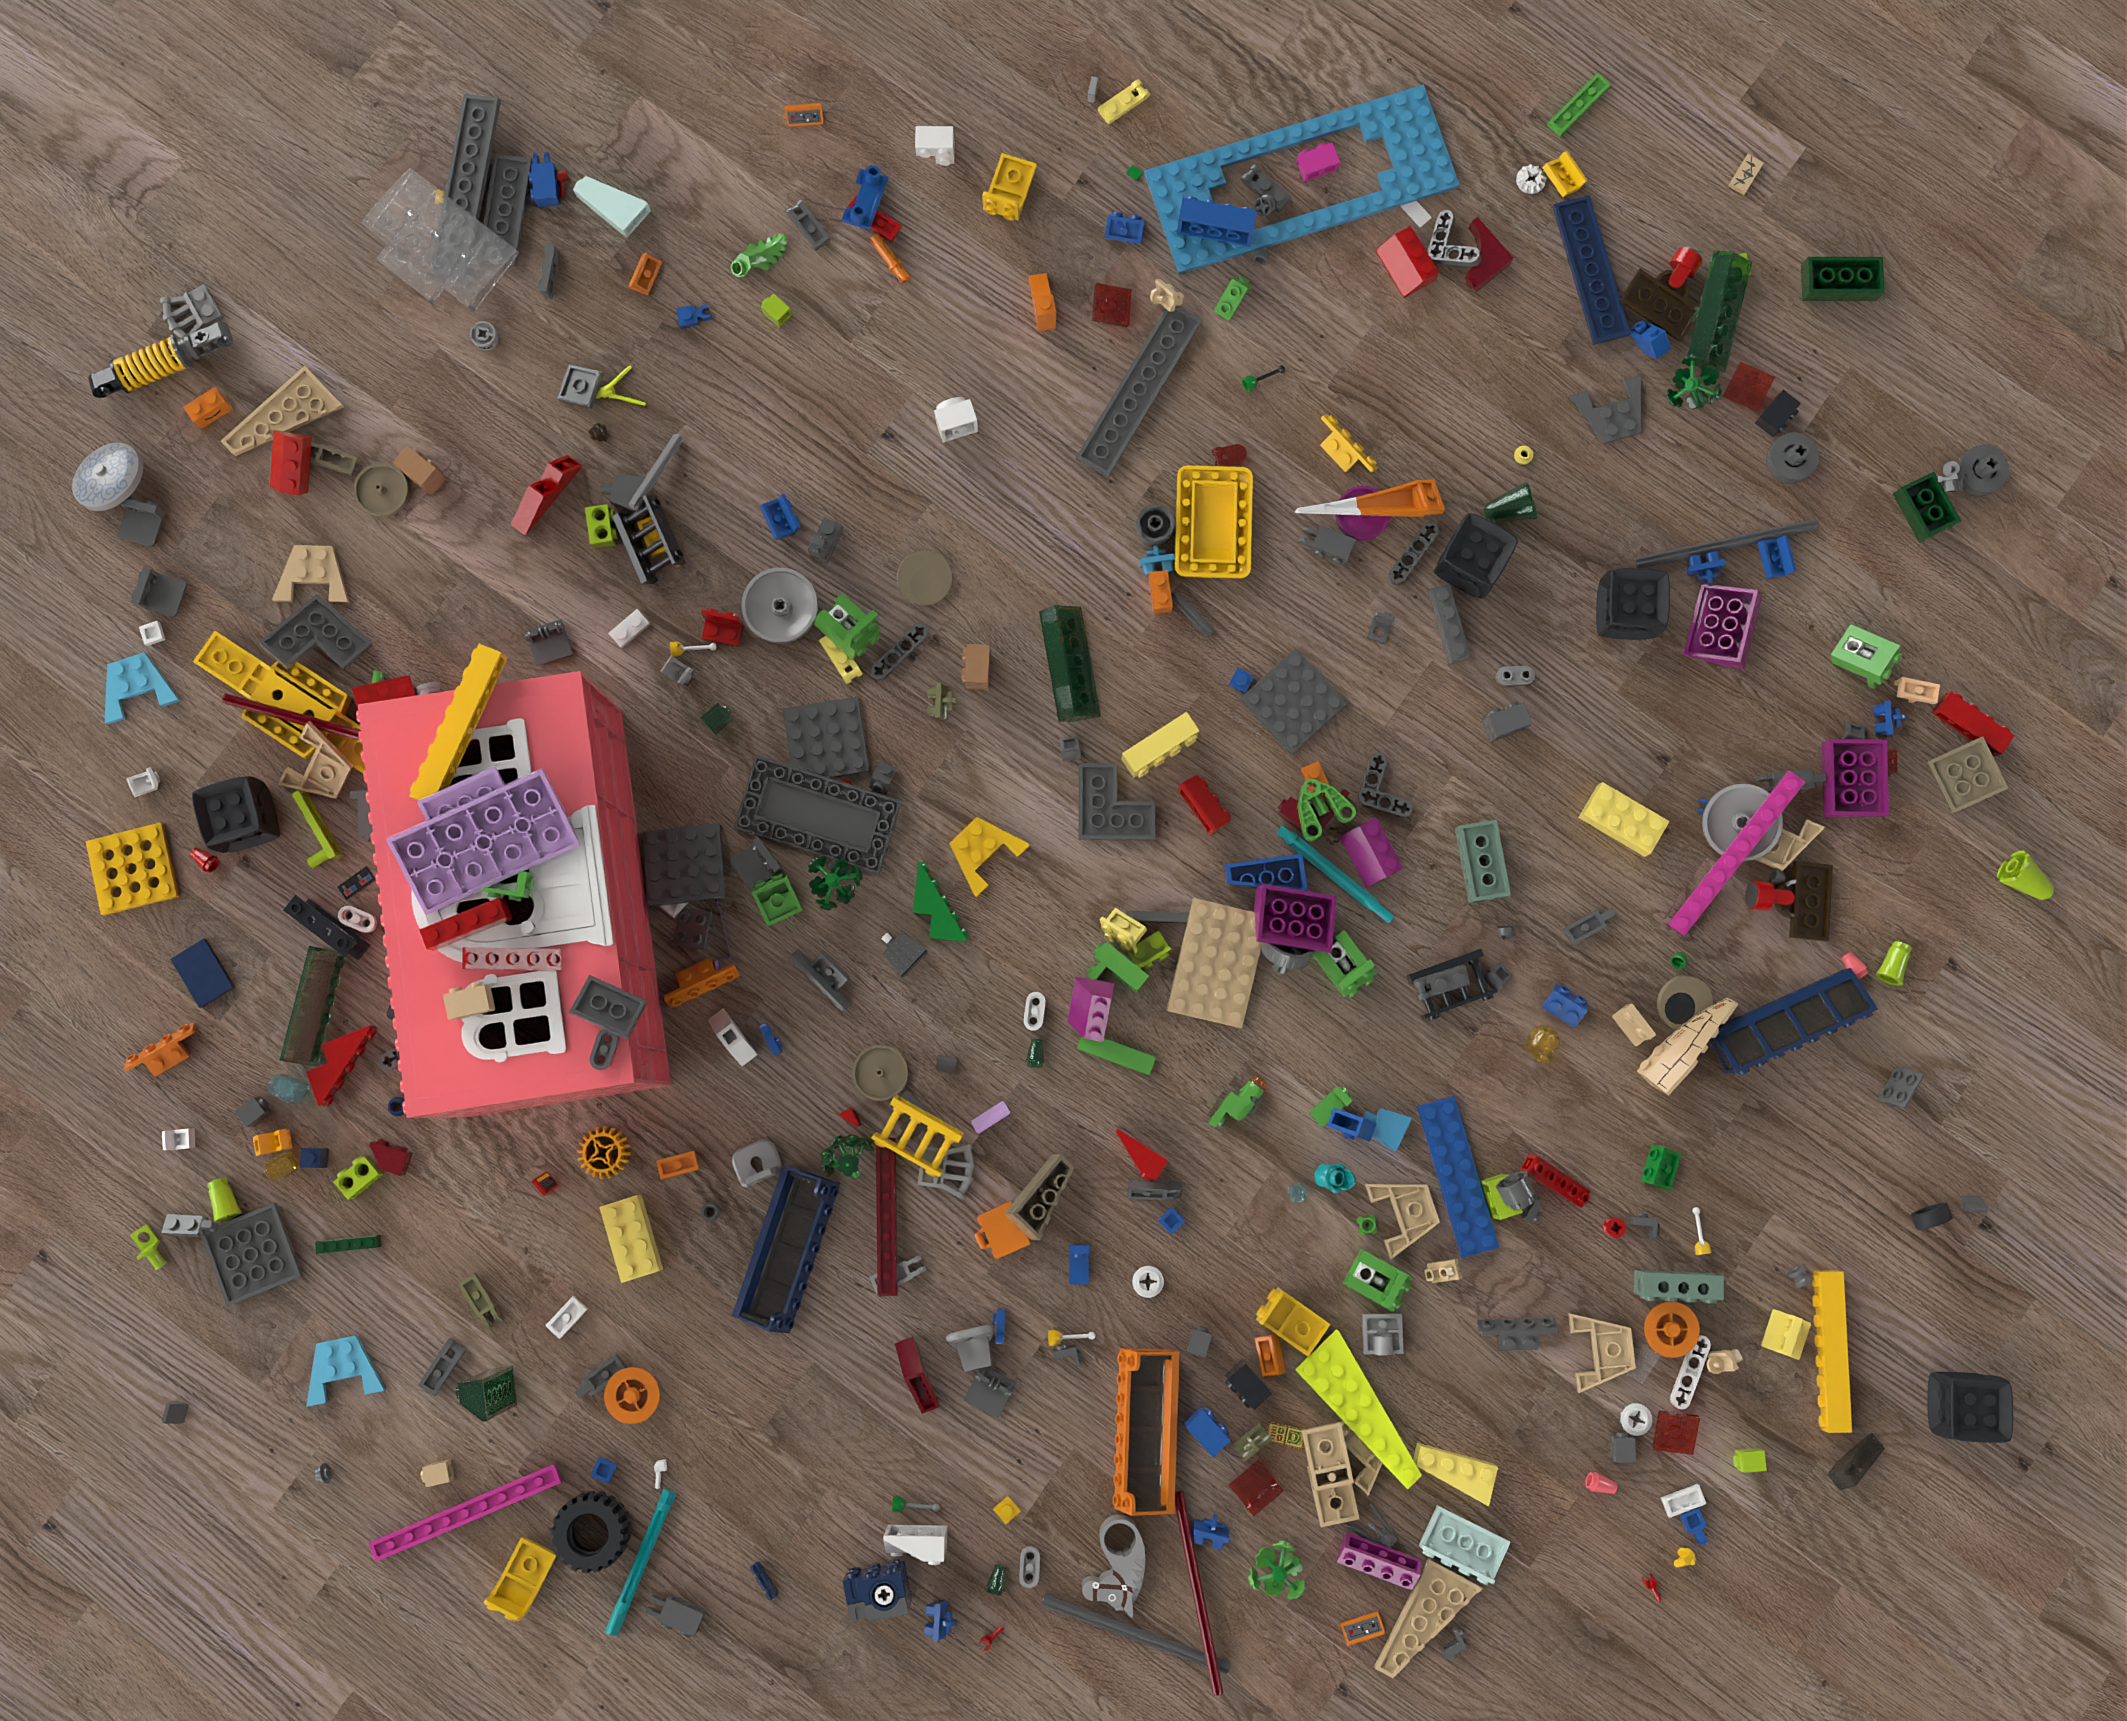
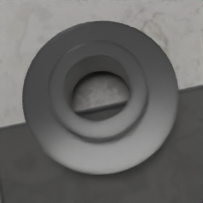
(704, 1211)
(323, 1473)

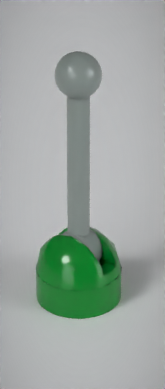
(899, 1505)

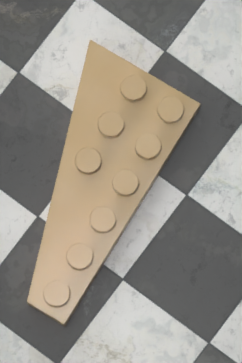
(289, 408)
(1427, 1611)

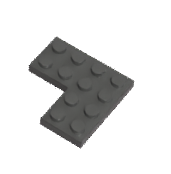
(314, 626)
(1105, 817)

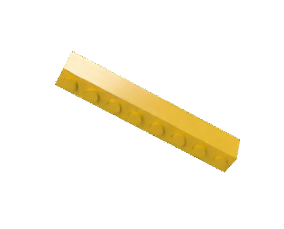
(459, 722)
(1832, 1351)

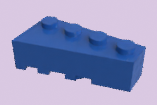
(1276, 871)

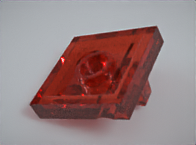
(1111, 305)
(1748, 386)
(1676, 1432)

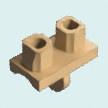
(1166, 296)
(1443, 1271)
(1723, 1360)

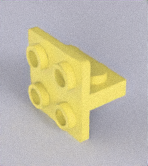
(1123, 930)
(1786, 1334)

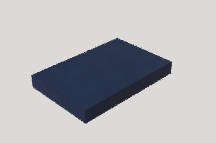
(202, 973)

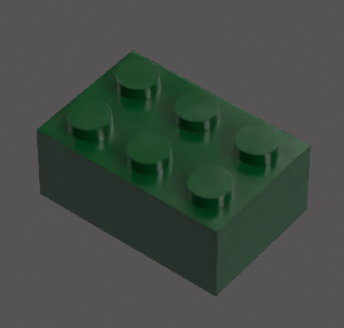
(1926, 507)

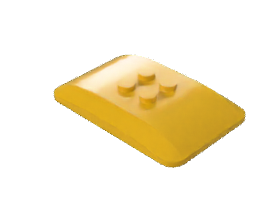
(1213, 522)

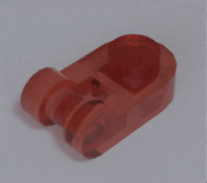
(1236, 455)

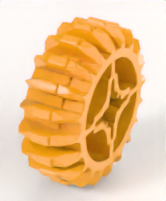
(594, 1137)

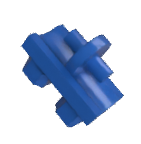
(1713, 563)
(1885, 710)
(1212, 1530)
(942, 1620)

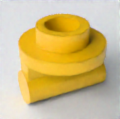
(1686, 1557)

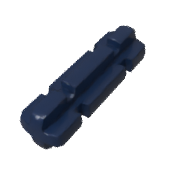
(763, 1580)

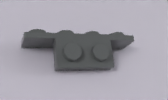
(825, 975)
(1517, 1333)

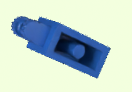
(544, 180)

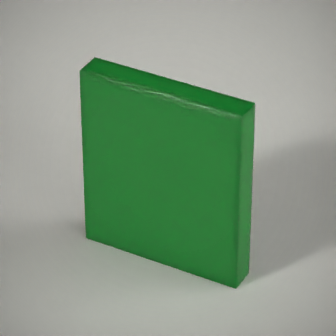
(1134, 172)

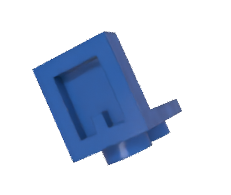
(1079, 1263)

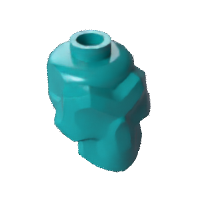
(1334, 1177)

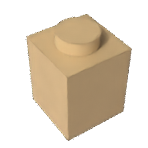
(437, 1473)

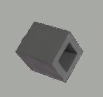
(253, 1111)
(1199, 1341)
(1623, 1448)

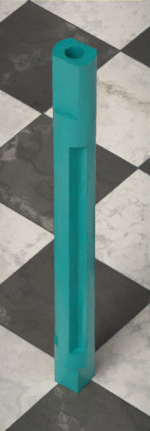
(1334, 873)
(624, 1601)

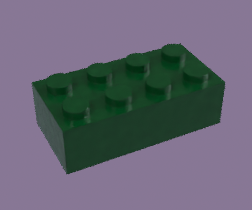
(1842, 278)

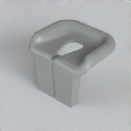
(770, 1161)
(973, 1352)

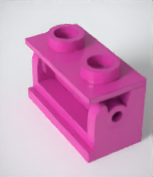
(1317, 161)

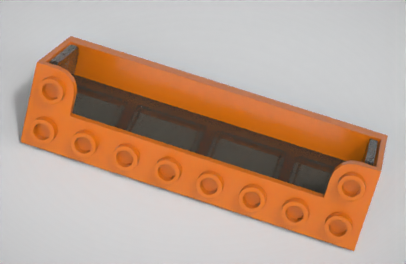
(1146, 1431)

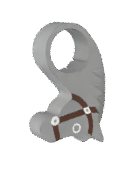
(1124, 1580)

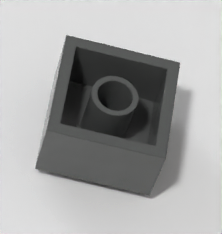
(1506, 722)

